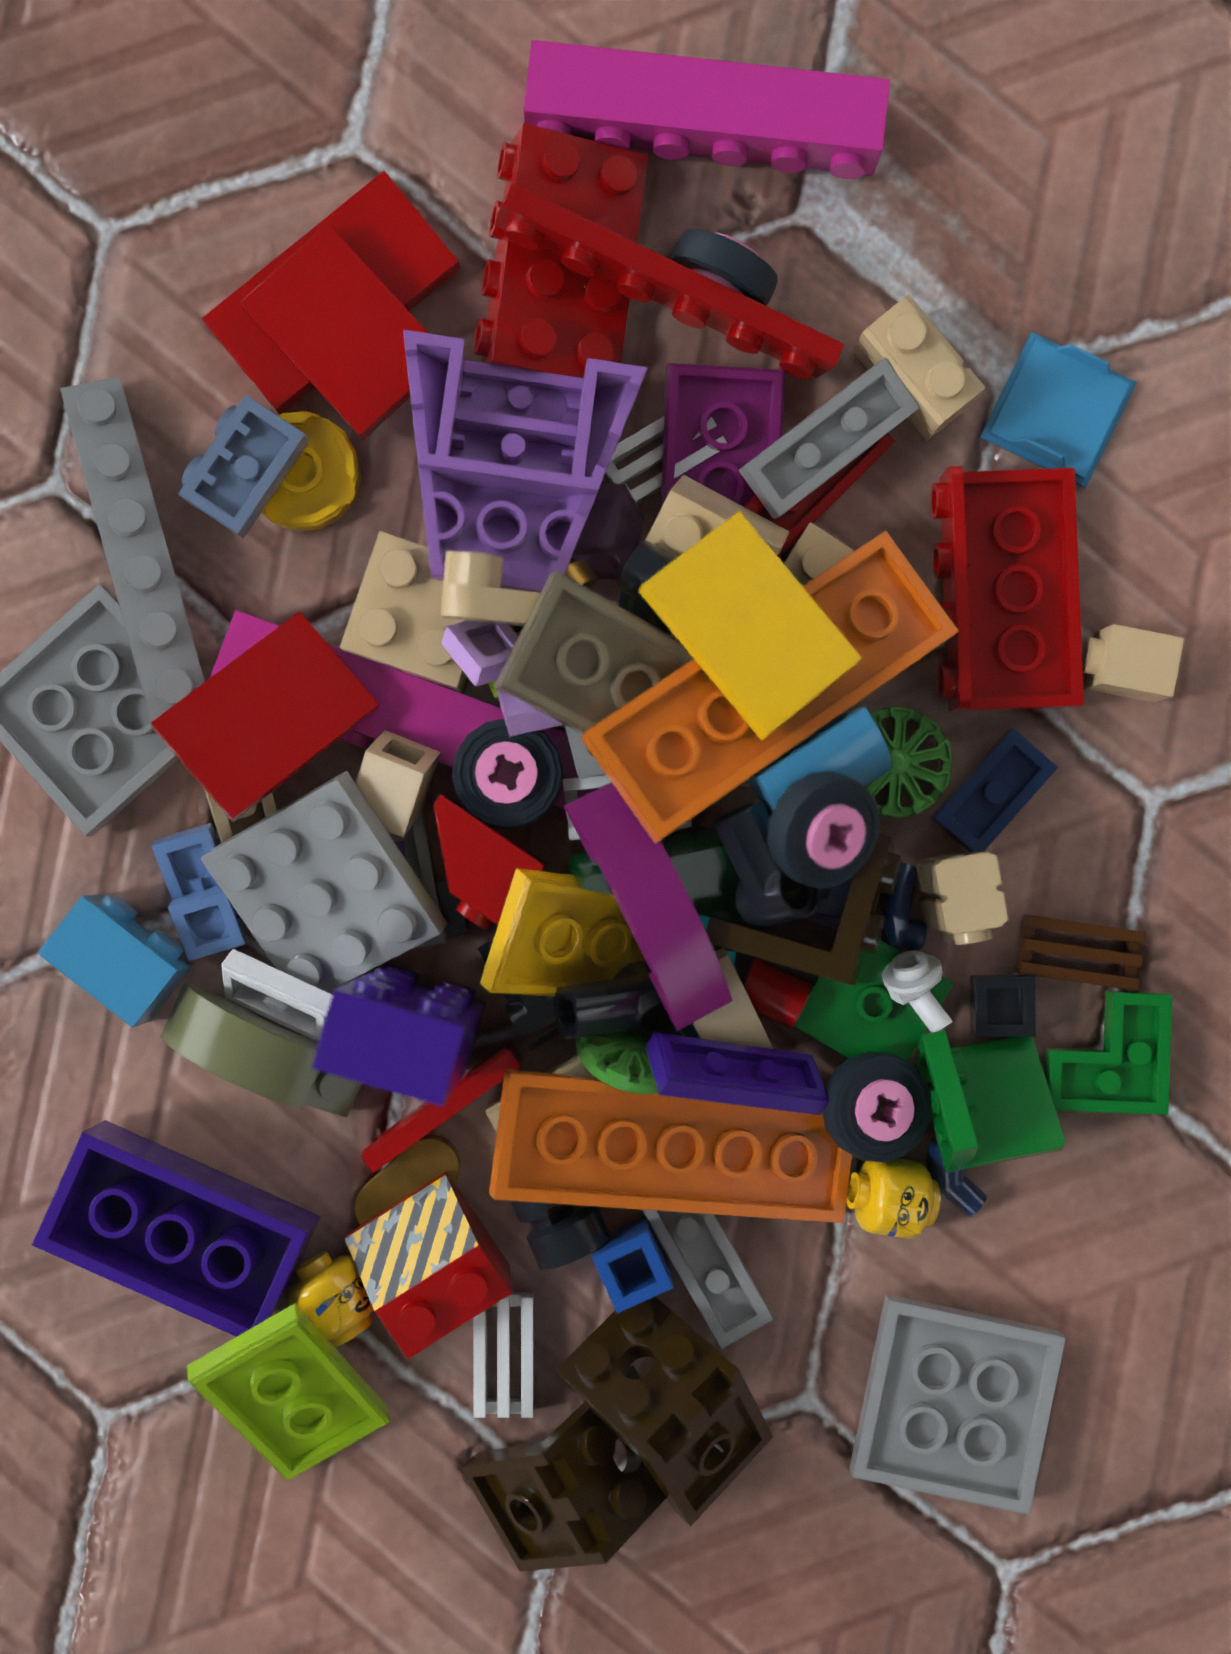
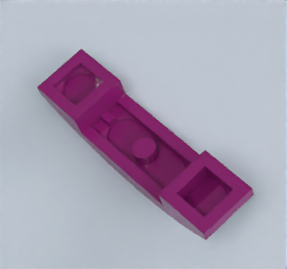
(653, 905)

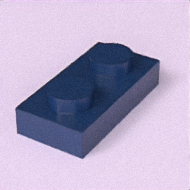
(994, 792)

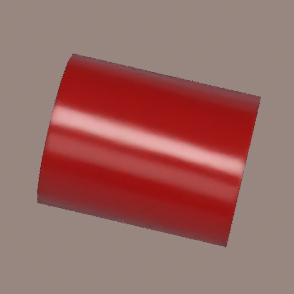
(775, 991)

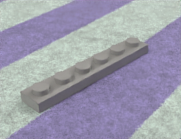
(133, 542)

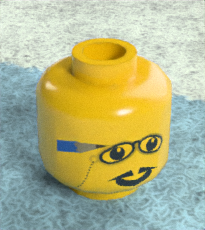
(894, 1198)
(332, 1297)

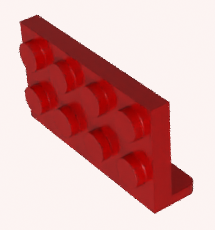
(538, 307)
(1009, 589)

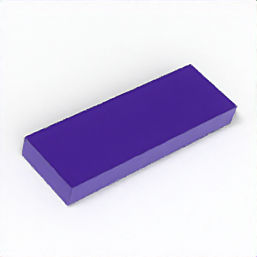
(736, 1074)

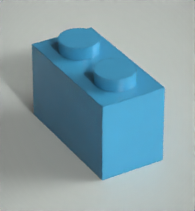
(116, 957)

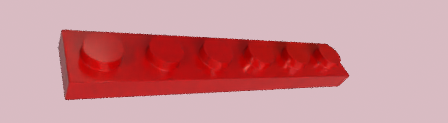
(650, 276)

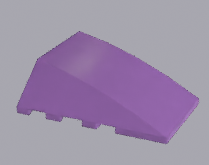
(511, 454)

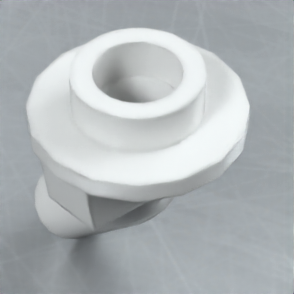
(914, 984)

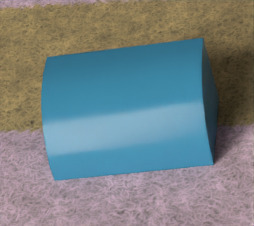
(845, 746)

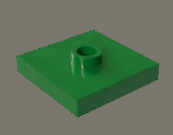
(864, 1015)

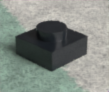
(1002, 1005)

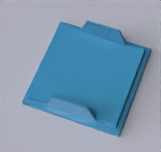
(1058, 407)

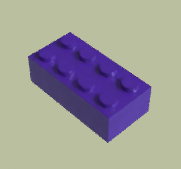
(400, 1033)
(175, 1229)

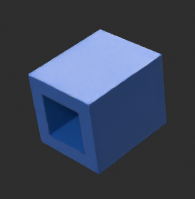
(632, 1265)

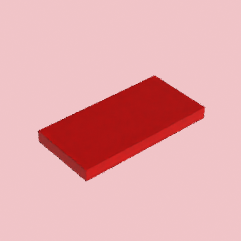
(390, 241)

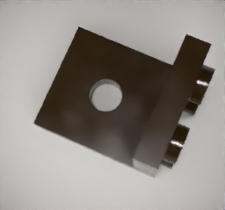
(858, 930)
(683, 1419)
(565, 1495)

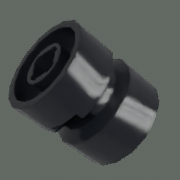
(563, 1234)

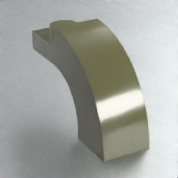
(253, 1052)

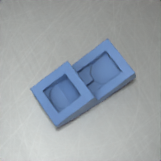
(198, 905)

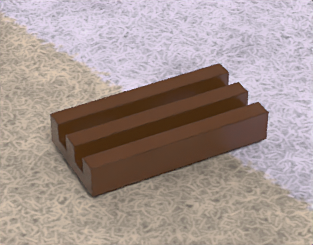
(1129, 958)

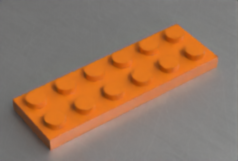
(688, 744)
(622, 1149)

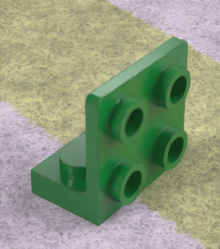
(988, 1101)

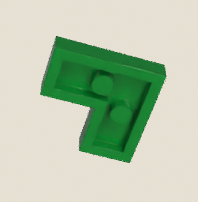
(1130, 1069)

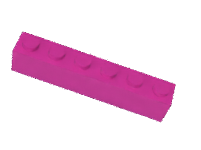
(709, 108)

